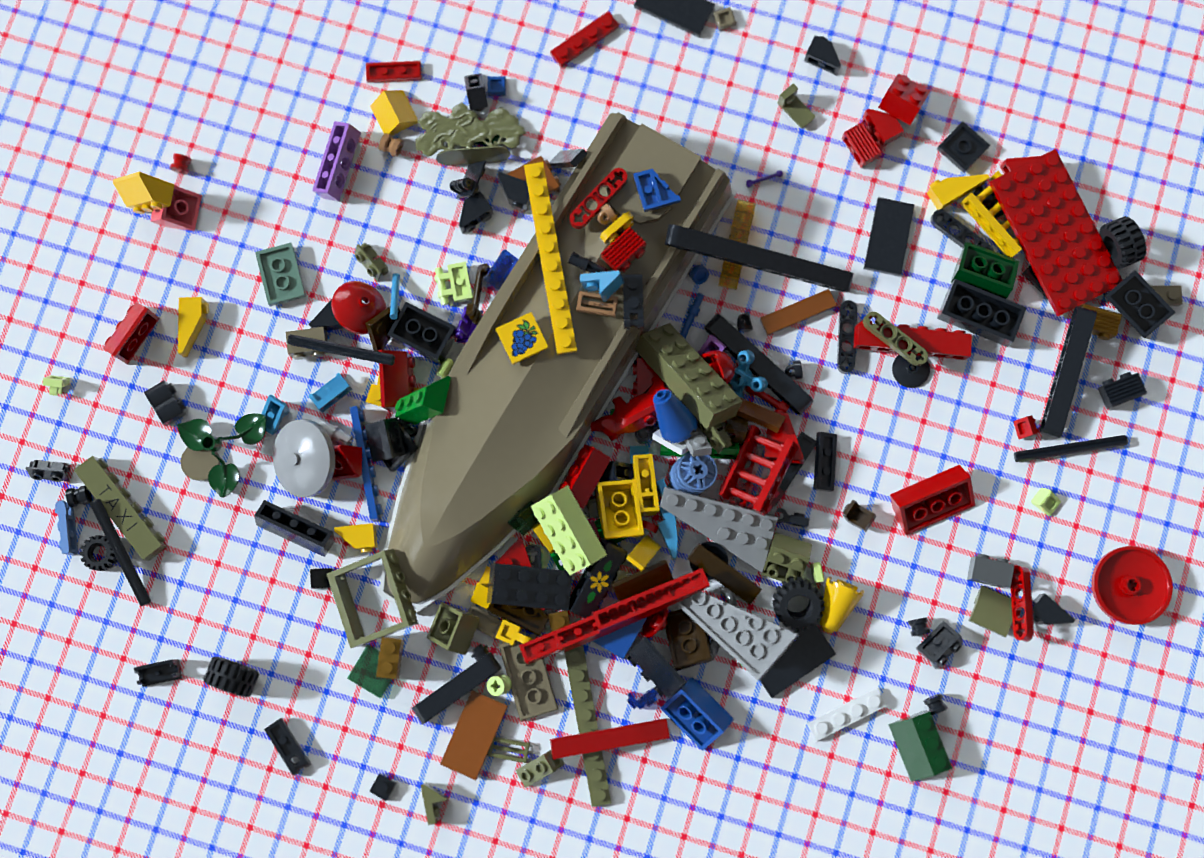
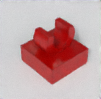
(1025, 427)

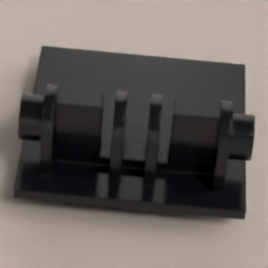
(469, 184)

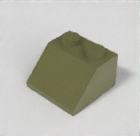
(453, 628)

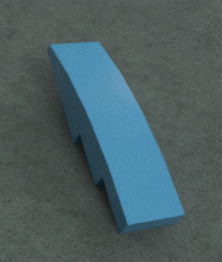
(668, 526)

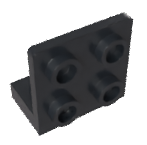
(385, 439)

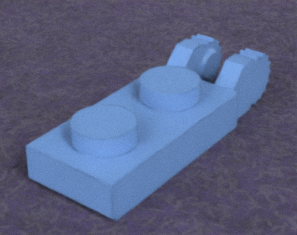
(67, 528)

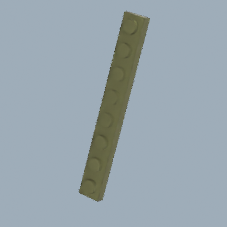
(587, 722)

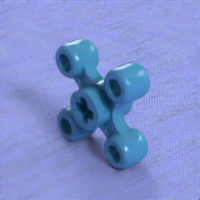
(757, 384)

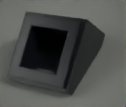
(319, 578)

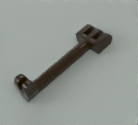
(472, 309)

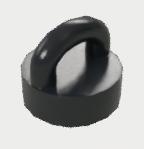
(797, 370)

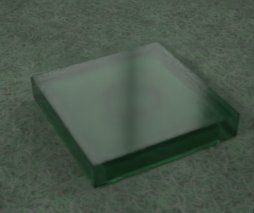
(365, 673)

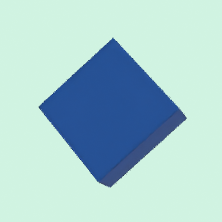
(496, 85)

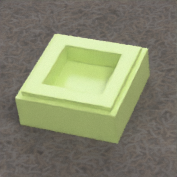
(817, 572)

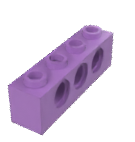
(336, 161)

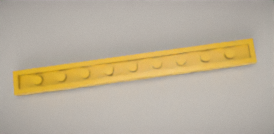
(550, 258)

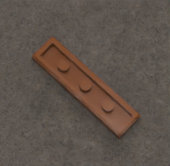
(798, 312)

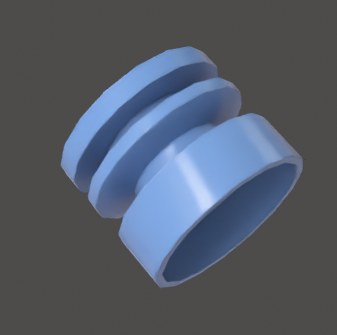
(683, 475)

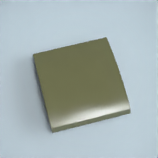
(992, 611)

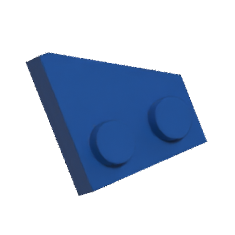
(653, 191)

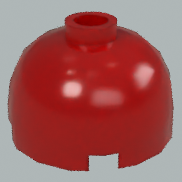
(721, 364)

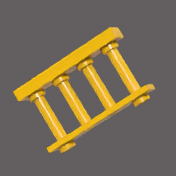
(988, 223)

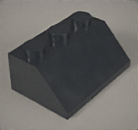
(655, 668)

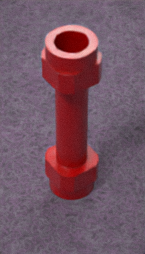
(769, 399)

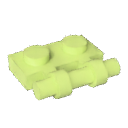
(459, 282)

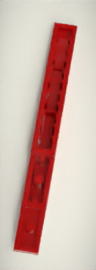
(614, 617)

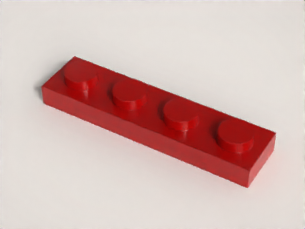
(584, 39)

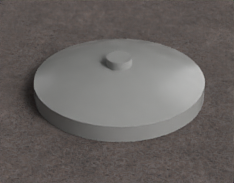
(303, 458)

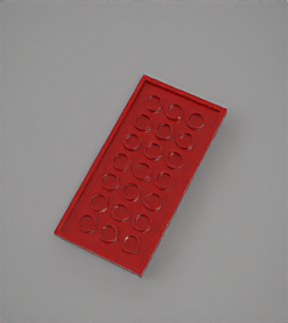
(1056, 232)

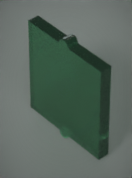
(524, 519)

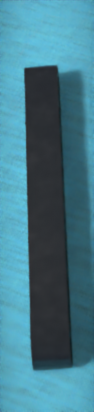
(758, 258)

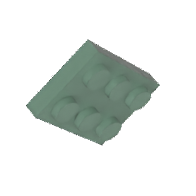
(280, 274)

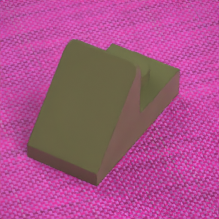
(430, 797)

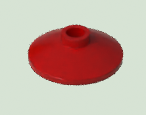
(655, 623)

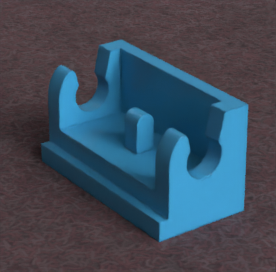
(330, 393)

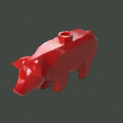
(632, 415)

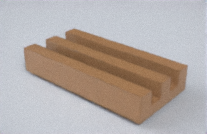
(597, 304)

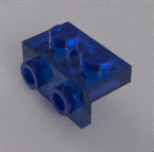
(500, 270)
(646, 699)

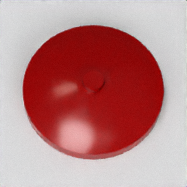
(1132, 585)

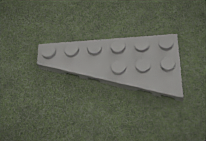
(729, 525)
(743, 635)

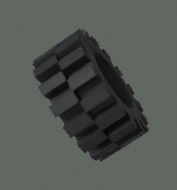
(88, 557)

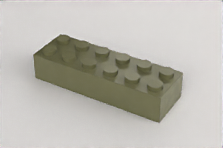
(688, 375)

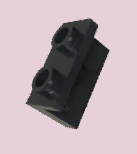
(940, 645)

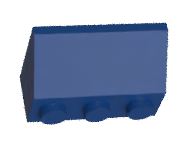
(697, 713)

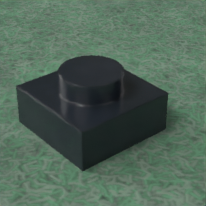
(382, 787)

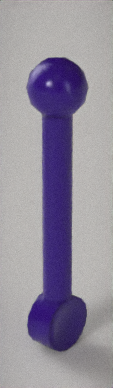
(749, 183)

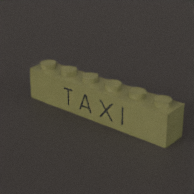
(120, 508)

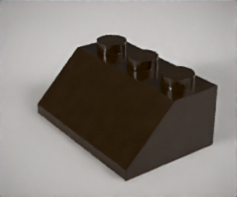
(642, 580)

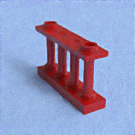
(769, 485)

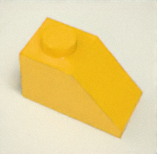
(361, 537)

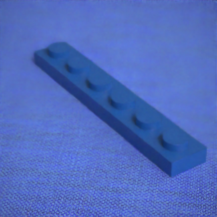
(368, 471)

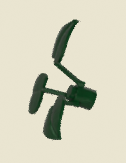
(197, 436)

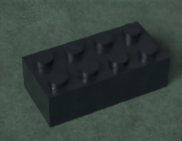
(981, 313)
(529, 587)

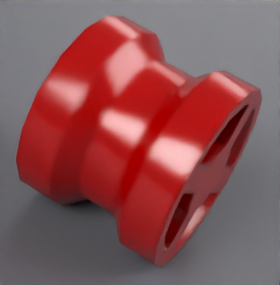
(180, 163)

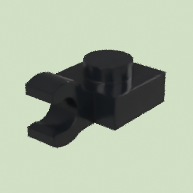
(797, 519)

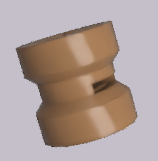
(391, 145)

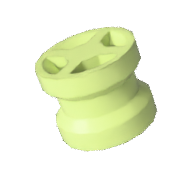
(502, 681)

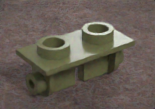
(365, 254)
(718, 439)

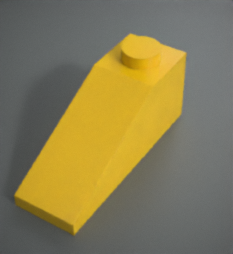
(952, 189)
(191, 319)
(646, 484)

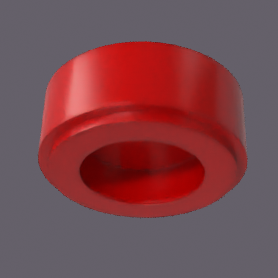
(649, 527)

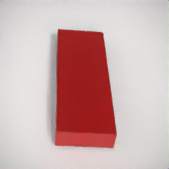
(393, 71)

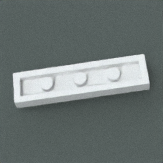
(846, 714)

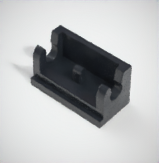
(158, 672)

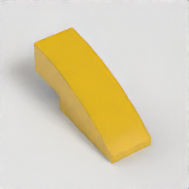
(643, 552)

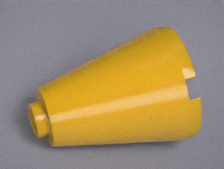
(839, 602)

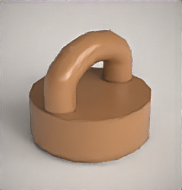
(609, 213)

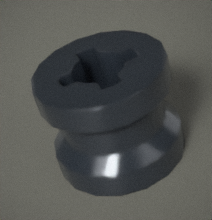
(919, 626)
(935, 704)

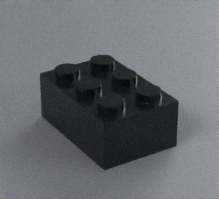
(1139, 304)
(423, 333)

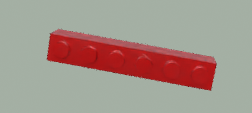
(936, 342)

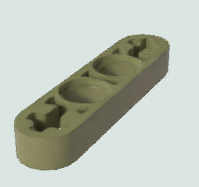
(896, 336)

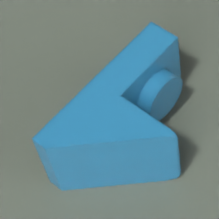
(606, 282)
(274, 412)

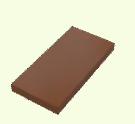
(474, 735)

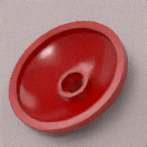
(350, 309)

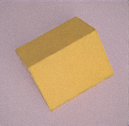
(393, 111)

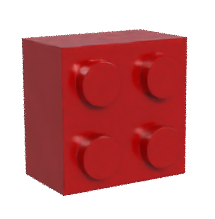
(904, 99)

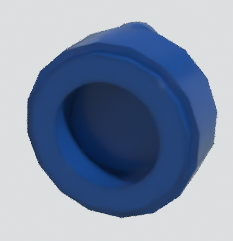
(699, 274)

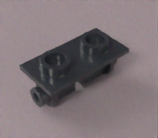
(40, 470)

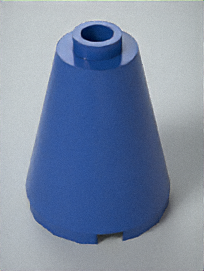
(673, 417)

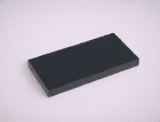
(684, 14)
(888, 236)
(800, 658)

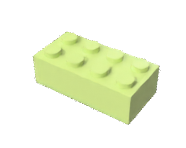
(568, 530)

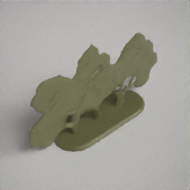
(465, 129)

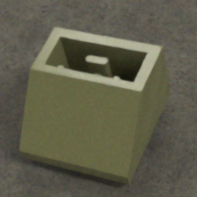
(786, 558)

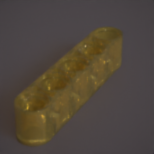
(739, 232)

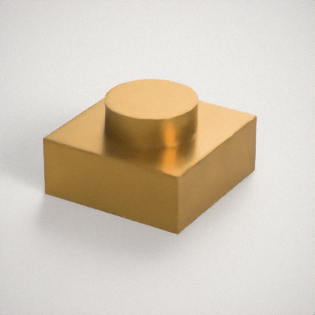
(558, 620)

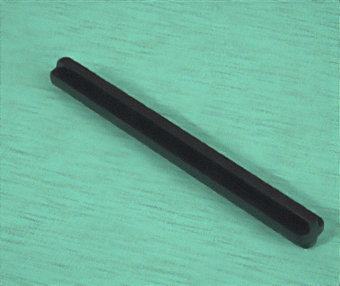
(340, 349)
(1070, 448)
(120, 552)

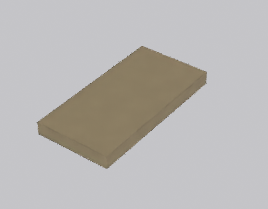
(530, 682)

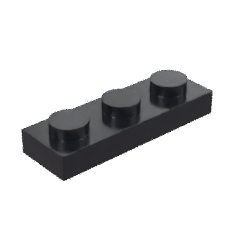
(825, 461)

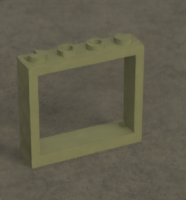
(346, 604)

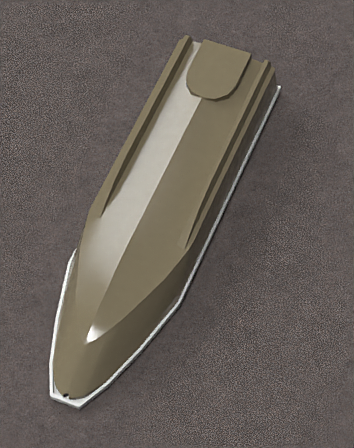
(521, 425)

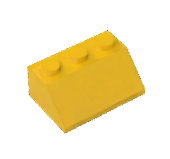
(144, 192)

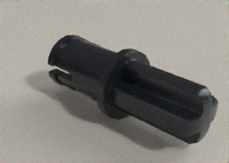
(585, 264)

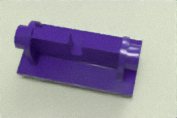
(465, 328)

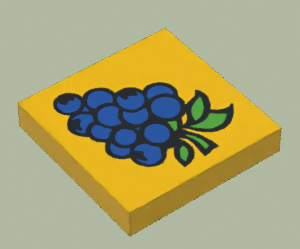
(522, 338)

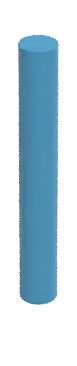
(395, 296)

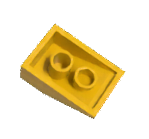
(619, 509)

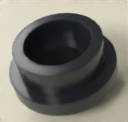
(479, 652)

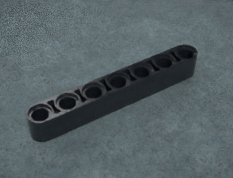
(762, 366)
(1068, 372)

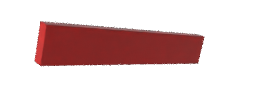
(609, 738)

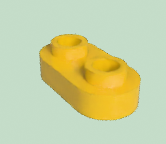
(622, 223)

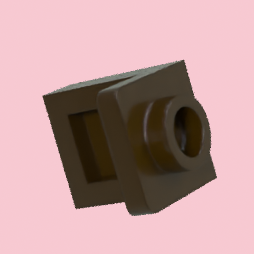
(858, 515)

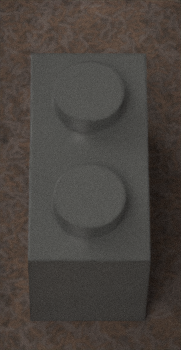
(990, 572)

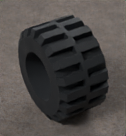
(1123, 241)
(805, 617)
(231, 677)

